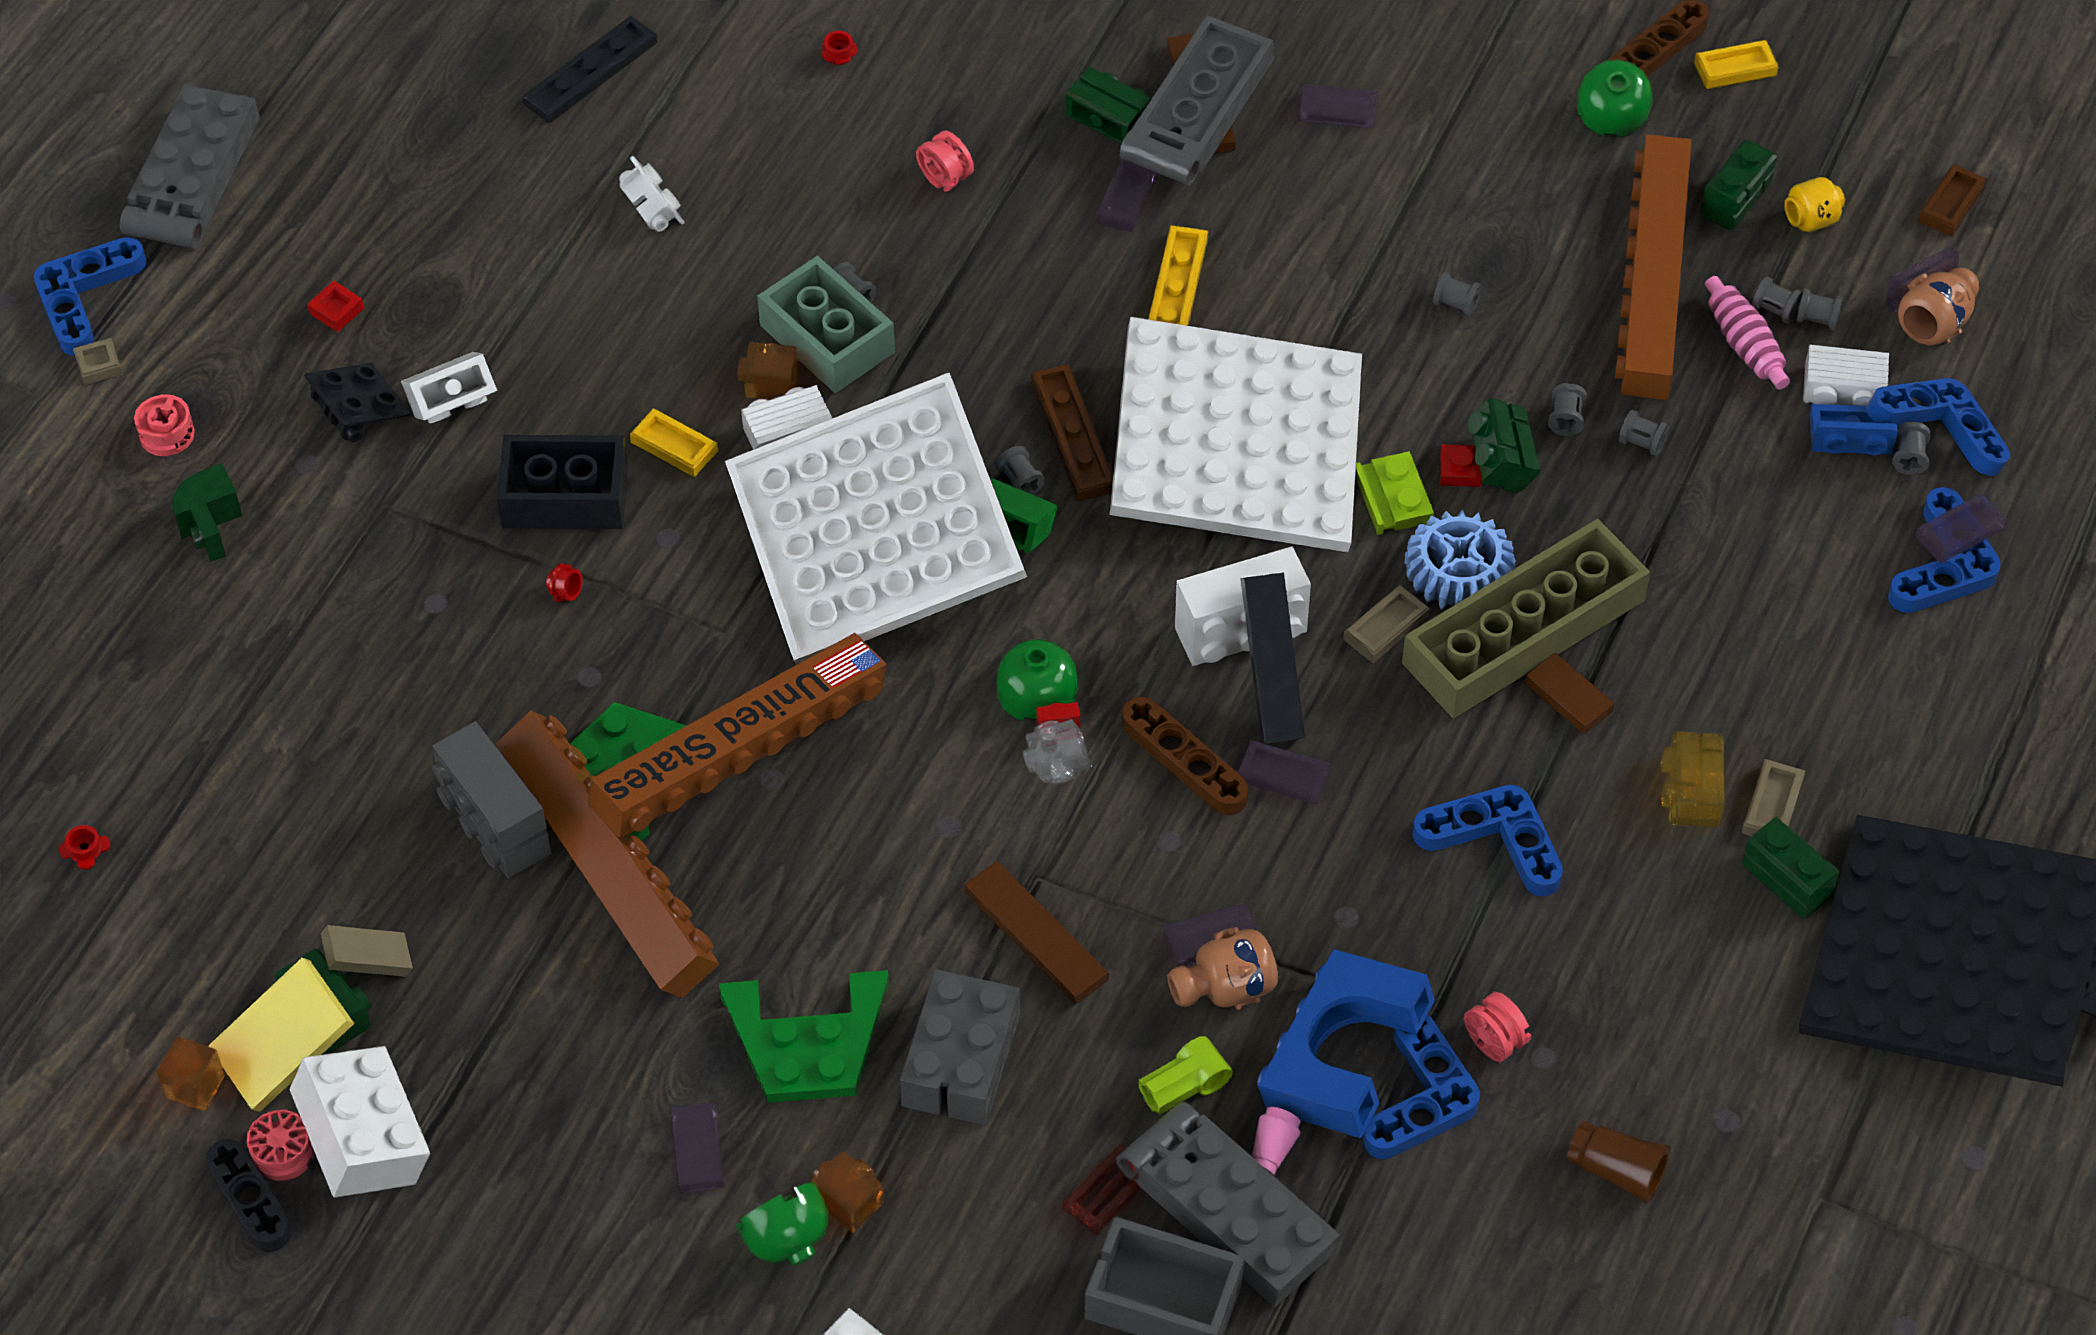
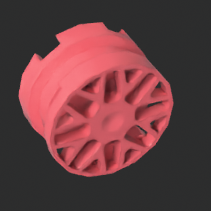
(943, 161)
(163, 423)
(1498, 1025)
(280, 1147)

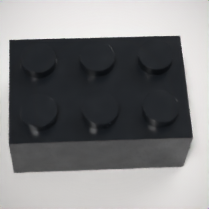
(562, 481)

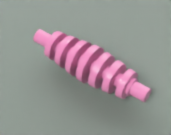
(1747, 332)

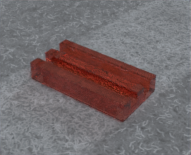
(1085, 1215)

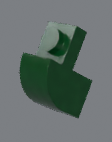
(204, 503)

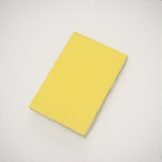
(282, 1027)

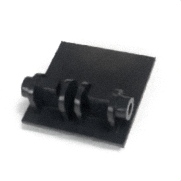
(355, 397)

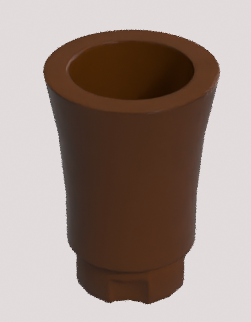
(1620, 1159)

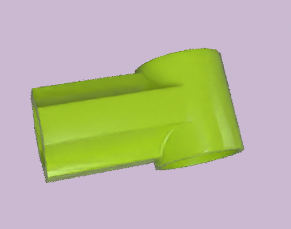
(1194, 1070)

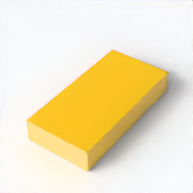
(1736, 64)
(674, 442)

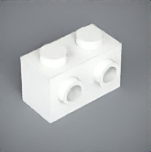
(449, 386)

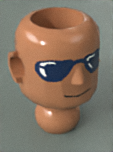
(1938, 305)
(1229, 970)

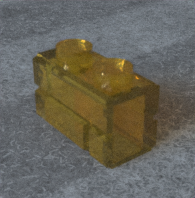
(1695, 779)

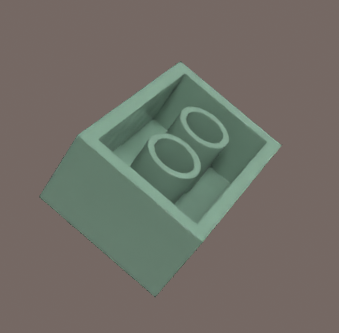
(829, 323)

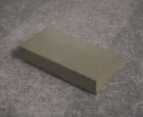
(1386, 624)
(1773, 795)
(366, 951)

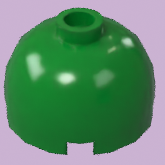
(1614, 98)
(1035, 676)
(786, 1226)

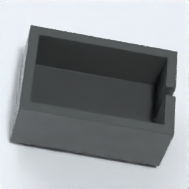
(490, 800)
(960, 1046)
(1162, 1283)

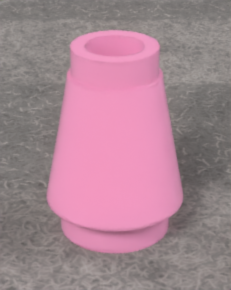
(1275, 1137)

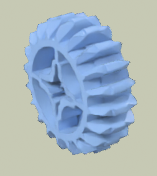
(1457, 550)

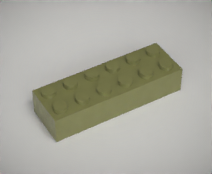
(1525, 618)

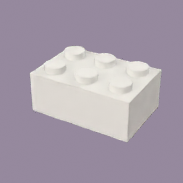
(1212, 606)
(359, 1121)

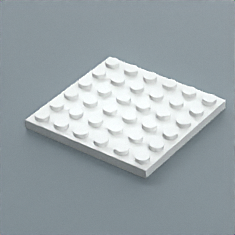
(1237, 435)
(875, 518)

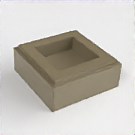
(97, 361)

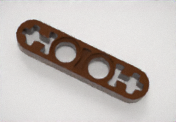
(1672, 23)
(1188, 752)

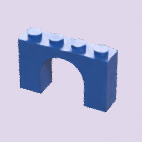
(1343, 993)

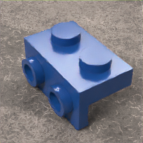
(1849, 430)

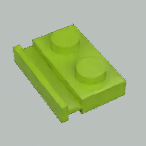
(1393, 492)

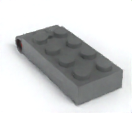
(1198, 100)
(189, 167)
(1229, 1201)

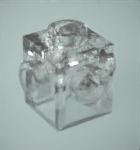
(1056, 751)

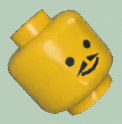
(1814, 204)

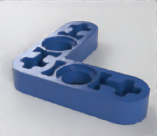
(72, 281)
(1952, 404)
(1959, 568)
(1506, 822)
(1436, 1096)

